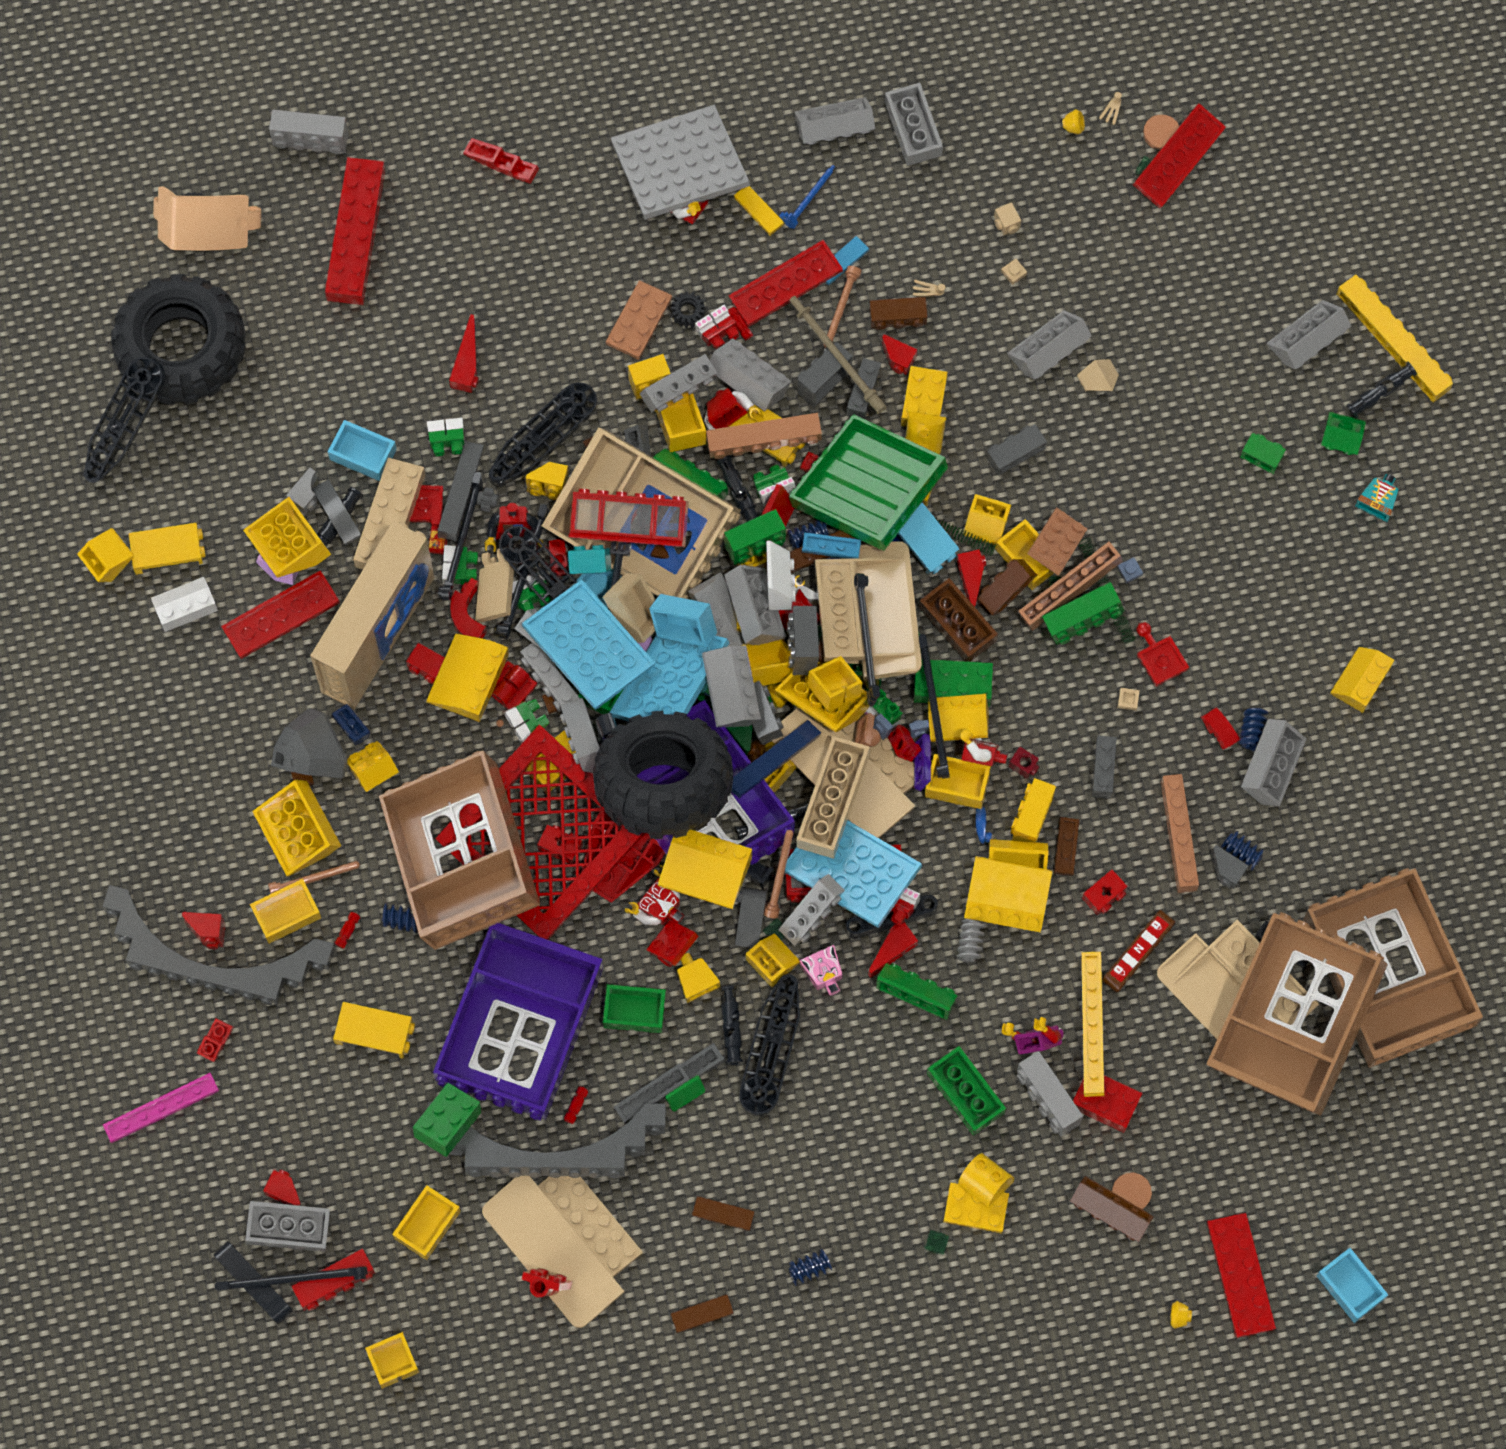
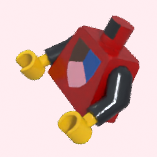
(508, 517)

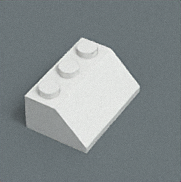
(779, 577)
(184, 604)

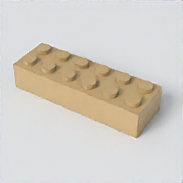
(392, 502)
(833, 797)

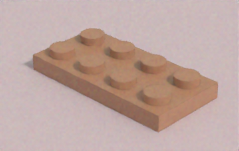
(639, 320)
(1057, 541)

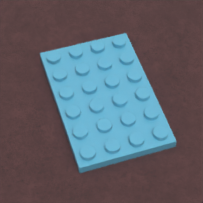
(588, 644)
(672, 681)
(864, 867)

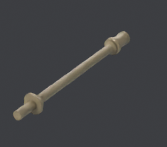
(869, 394)

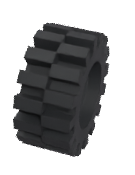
(685, 299)

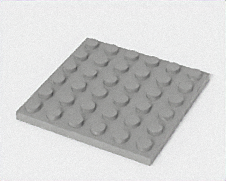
(679, 162)

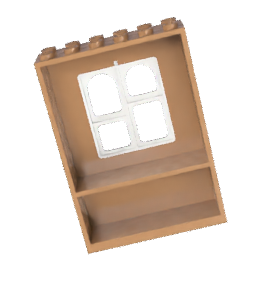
(481, 890)
(1407, 1011)
(1281, 1055)

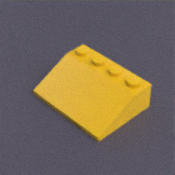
(286, 540)
(468, 676)
(797, 692)
(296, 827)
(706, 868)
(1008, 894)

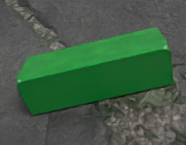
(685, 1093)

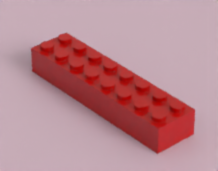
(355, 231)

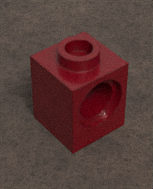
(1023, 755)

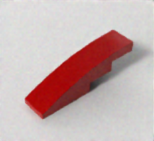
(501, 161)

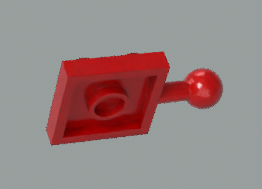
(1160, 659)

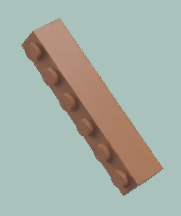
(764, 435)
(1071, 585)
(1179, 833)

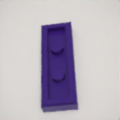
(922, 763)

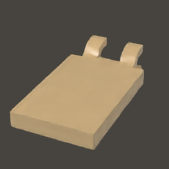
(494, 588)

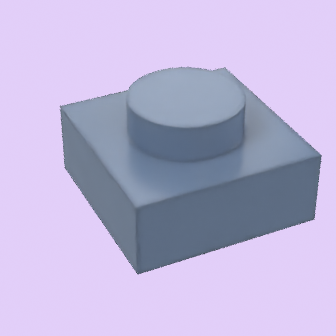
(1130, 570)
(883, 726)
(919, 728)

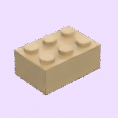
(630, 604)

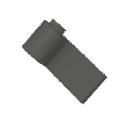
(750, 916)

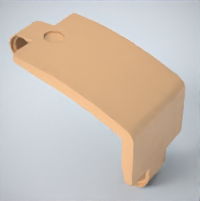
(204, 221)

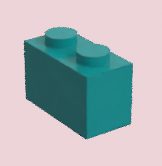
(589, 560)

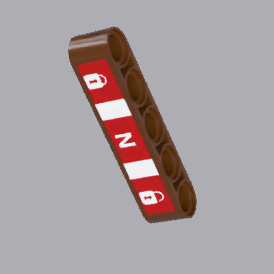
(1138, 951)

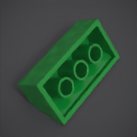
(689, 470)
(916, 991)

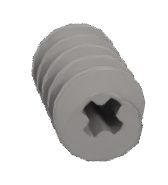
(970, 940)

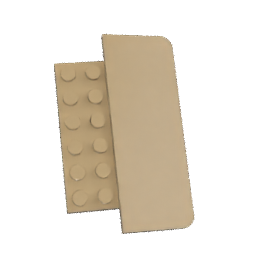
(888, 604)
(886, 778)
(1211, 977)
(568, 1234)

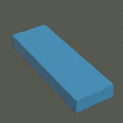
(849, 255)
(831, 546)

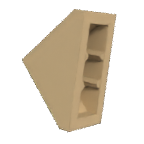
(1098, 376)

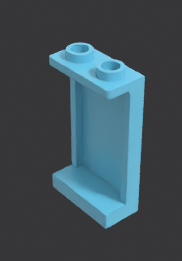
(928, 540)

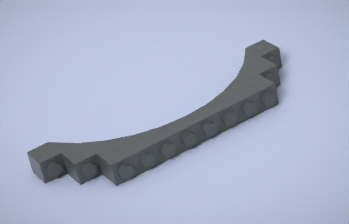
(258, 982)
(599, 1159)

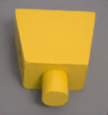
(696, 978)

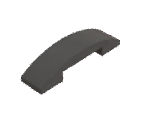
(337, 512)

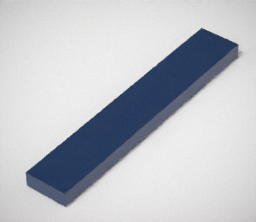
(774, 758)

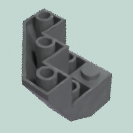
(310, 747)

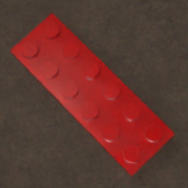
(1179, 155)
(787, 280)
(280, 614)
(1241, 1275)

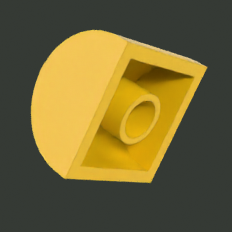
(926, 430)
(985, 1179)

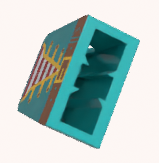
(1379, 497)

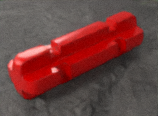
(740, 324)
(347, 930)
(576, 1105)

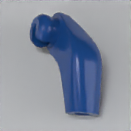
(980, 821)

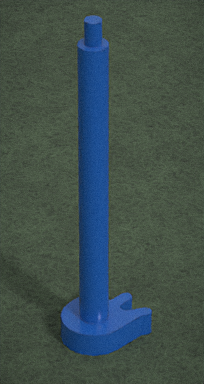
(790, 219)

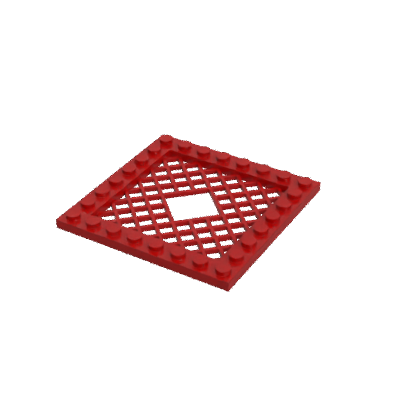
(597, 869)

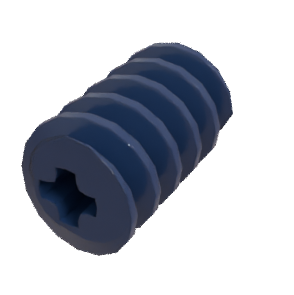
(797, 538)
(1251, 727)
(1243, 849)
(395, 917)
(809, 1266)

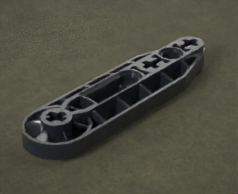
(117, 428)
(537, 440)
(518, 556)
(774, 1035)

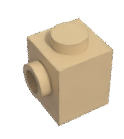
(1007, 219)

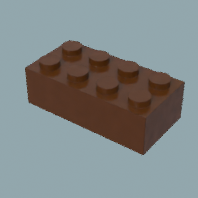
(958, 620)

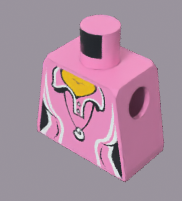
(823, 969)

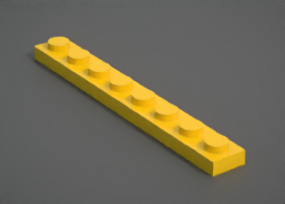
(1092, 1024)

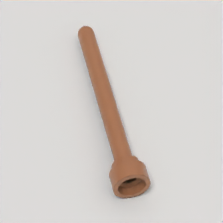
(852, 274)
(273, 887)
(772, 908)

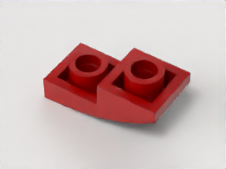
(1221, 727)
(215, 1039)

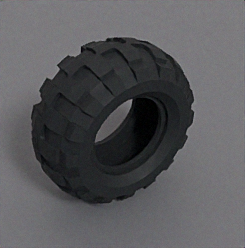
(188, 299)
(665, 807)

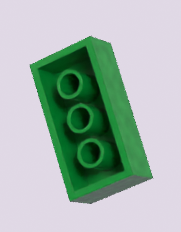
(1083, 613)
(955, 679)
(966, 1090)

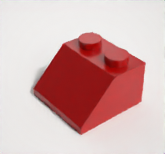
(207, 928)

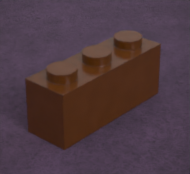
(898, 313)
(1007, 586)

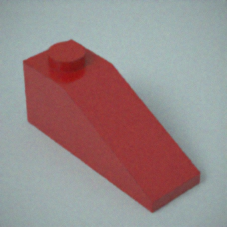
(971, 570)
(896, 944)

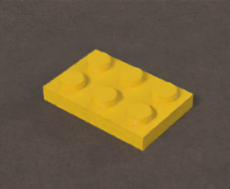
(968, 1211)

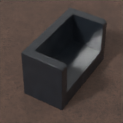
(759, 874)

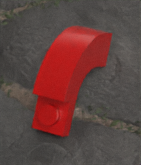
(461, 620)

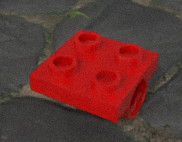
(513, 686)
(672, 943)
(545, 1284)

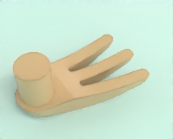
(1114, 104)
(934, 290)

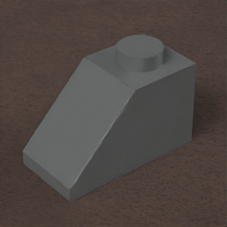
(1227, 867)

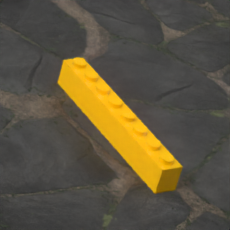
(1394, 337)

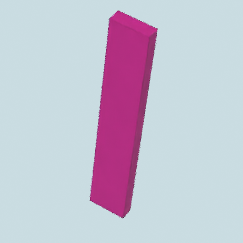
(160, 1108)

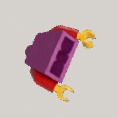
(1035, 1040)

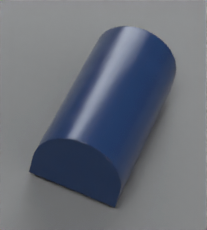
(351, 724)

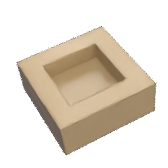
(1014, 271)
(1128, 699)

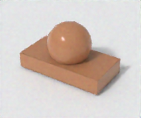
(866, 733)

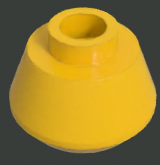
(1074, 122)
(778, 700)
(1180, 1315)

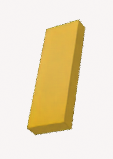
(758, 210)

